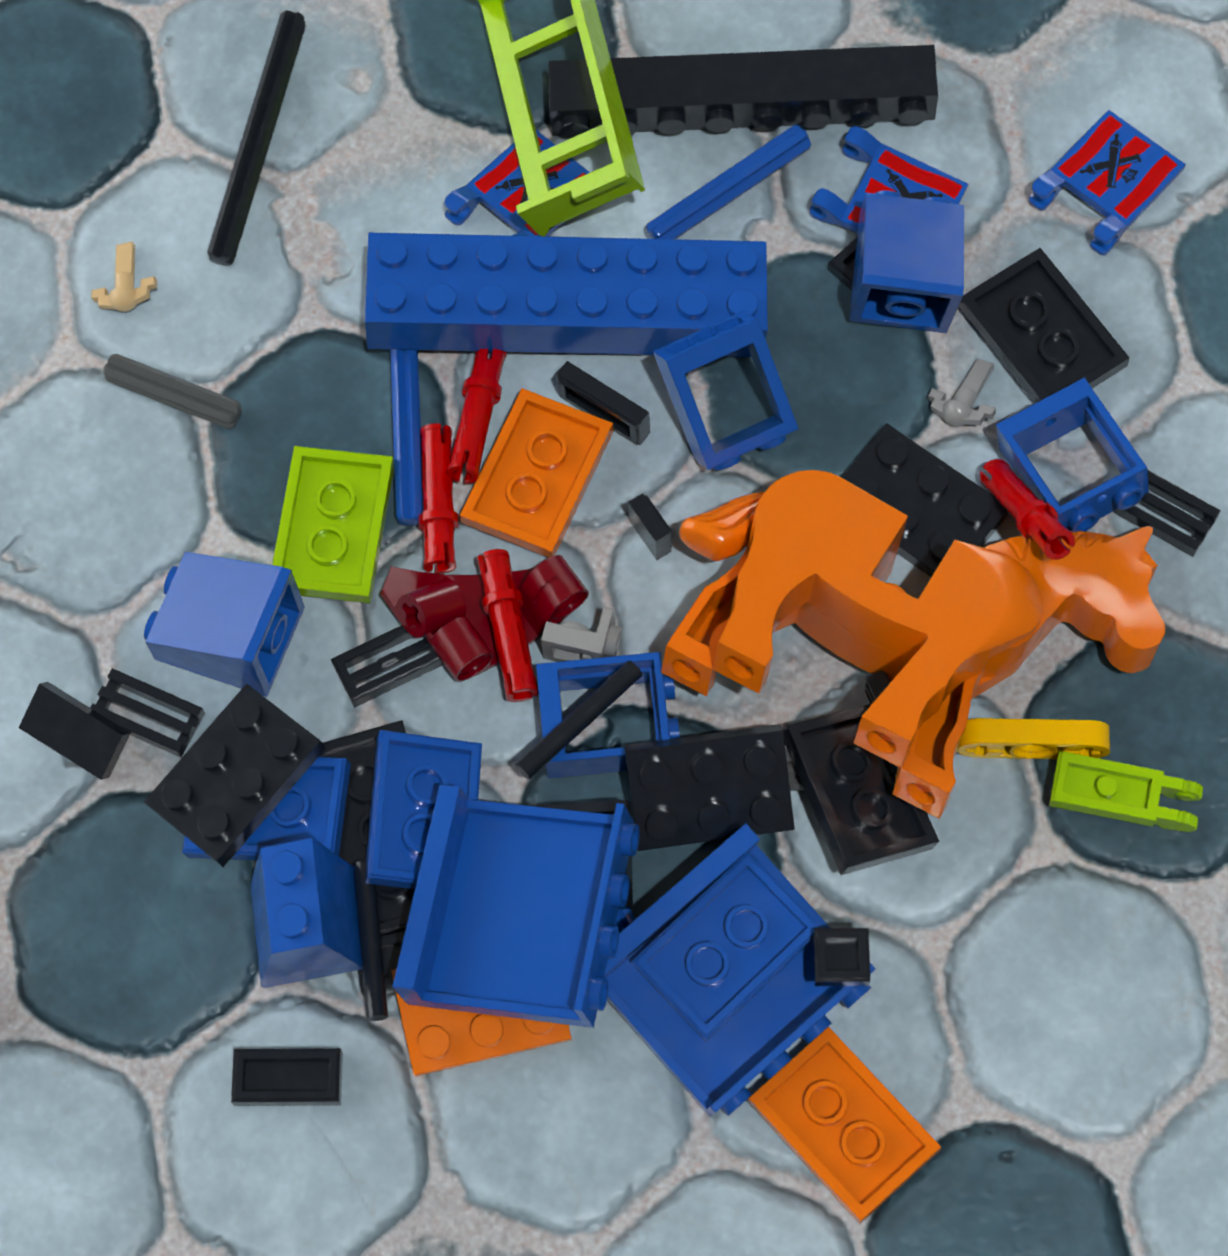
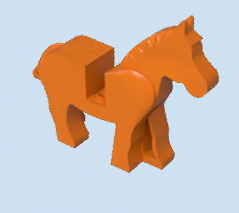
(823, 563)

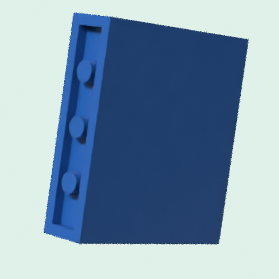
(516, 910)
(759, 1032)

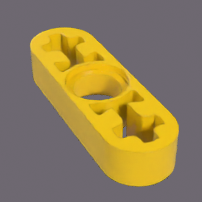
(1034, 738)

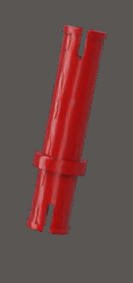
(480, 394)
(438, 513)
(1032, 516)
(503, 606)

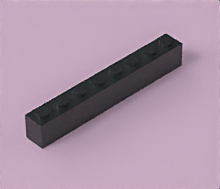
(753, 90)

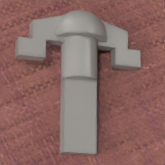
(958, 410)

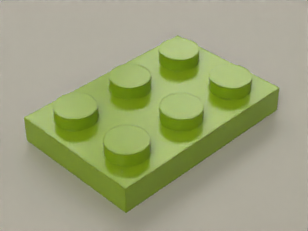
(334, 522)

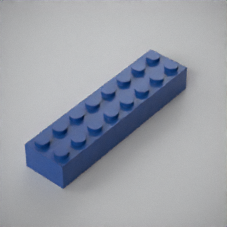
(556, 291)

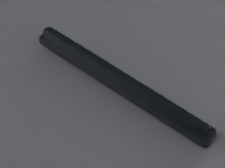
(256, 138)

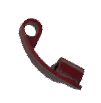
(452, 615)

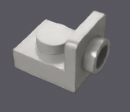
(576, 642)

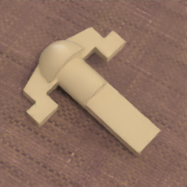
(124, 296)

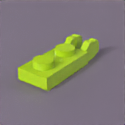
(1121, 792)

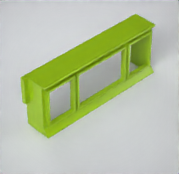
(547, 206)

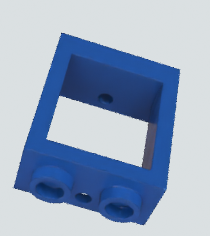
(709, 345)
(1055, 418)
(592, 674)

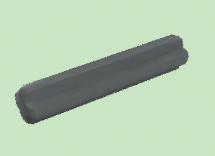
(172, 391)

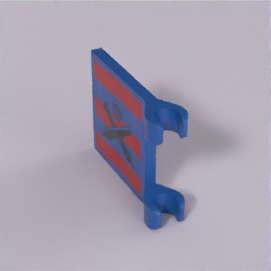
(887, 171)
(1114, 173)
(503, 187)

